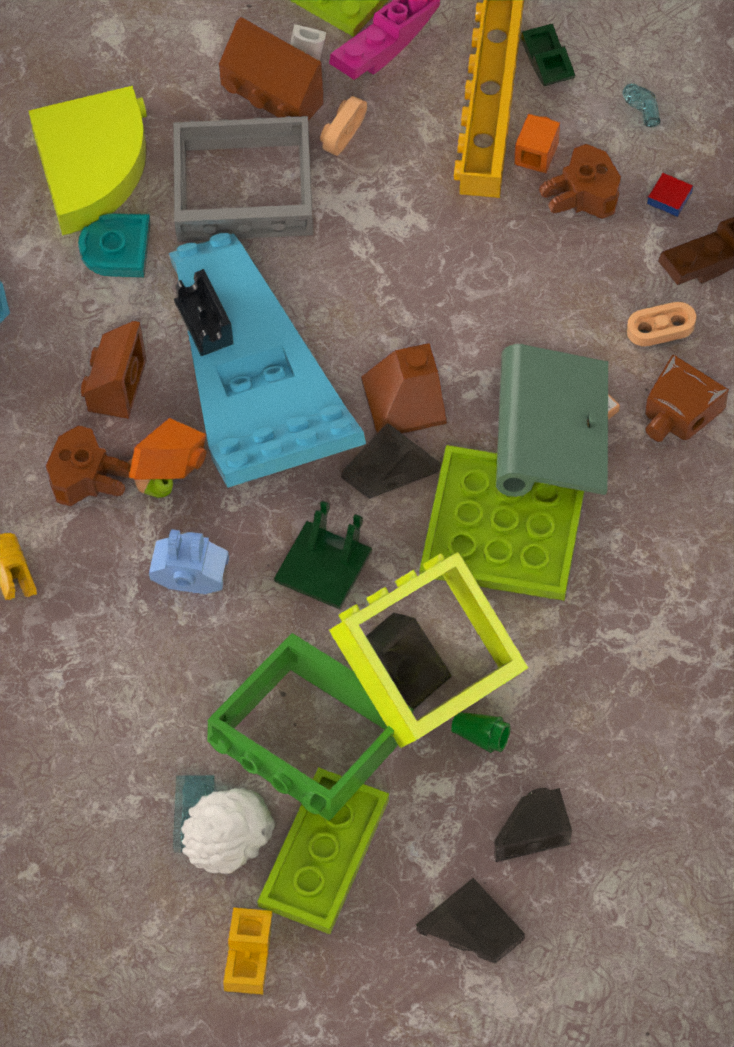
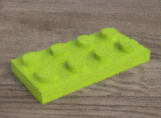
(322, 858)

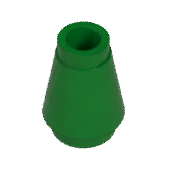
(482, 730)

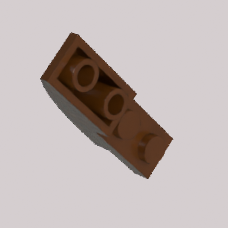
(702, 257)

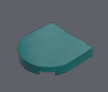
(116, 245)

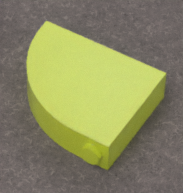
(91, 153)

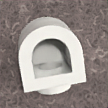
(308, 40)

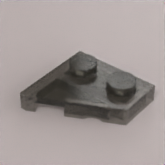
(388, 463)
(473, 923)

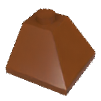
(405, 390)

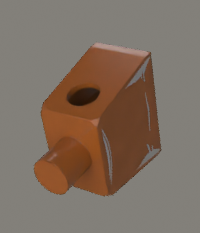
(683, 401)

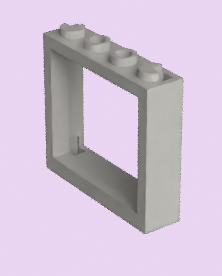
(242, 221)

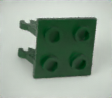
(323, 562)

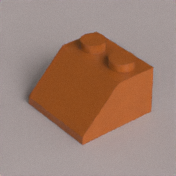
(115, 371)

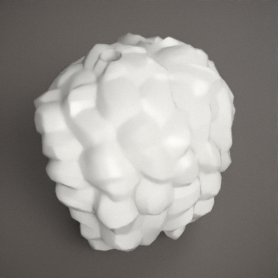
(226, 830)

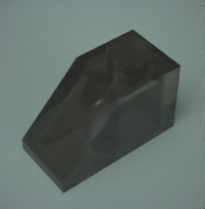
(534, 826)

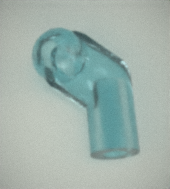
(644, 101)

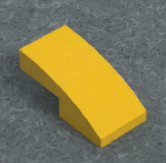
(248, 951)

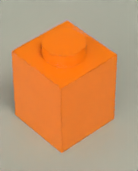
(537, 143)

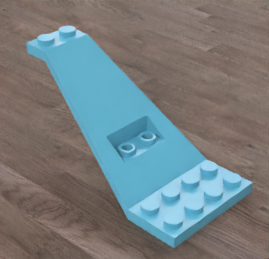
(265, 393)

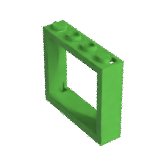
(330, 677)

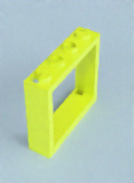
(376, 678)

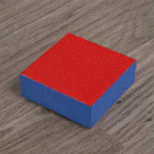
(670, 194)

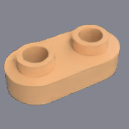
(341, 130)
(660, 325)

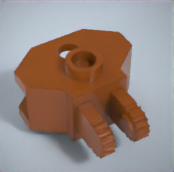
(585, 184)
(80, 468)

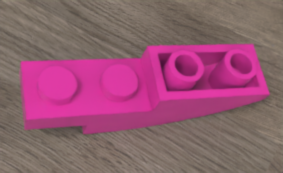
(383, 40)

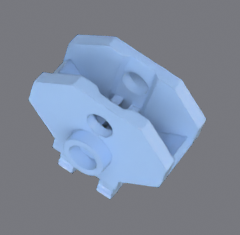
(188, 563)

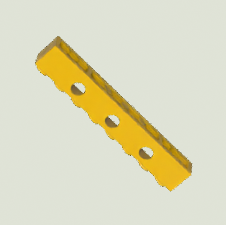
(482, 168)

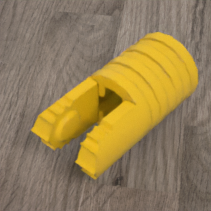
(14, 566)

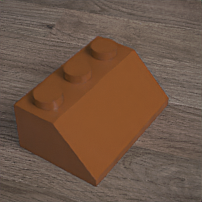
(271, 72)

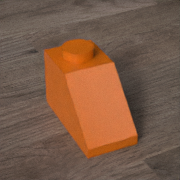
(168, 452)

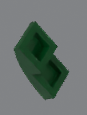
(546, 55)

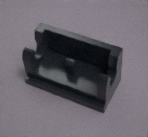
(203, 314)

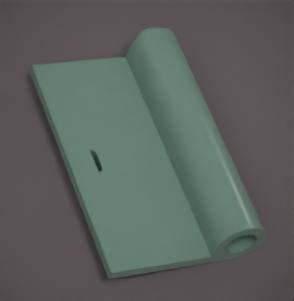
(545, 421)

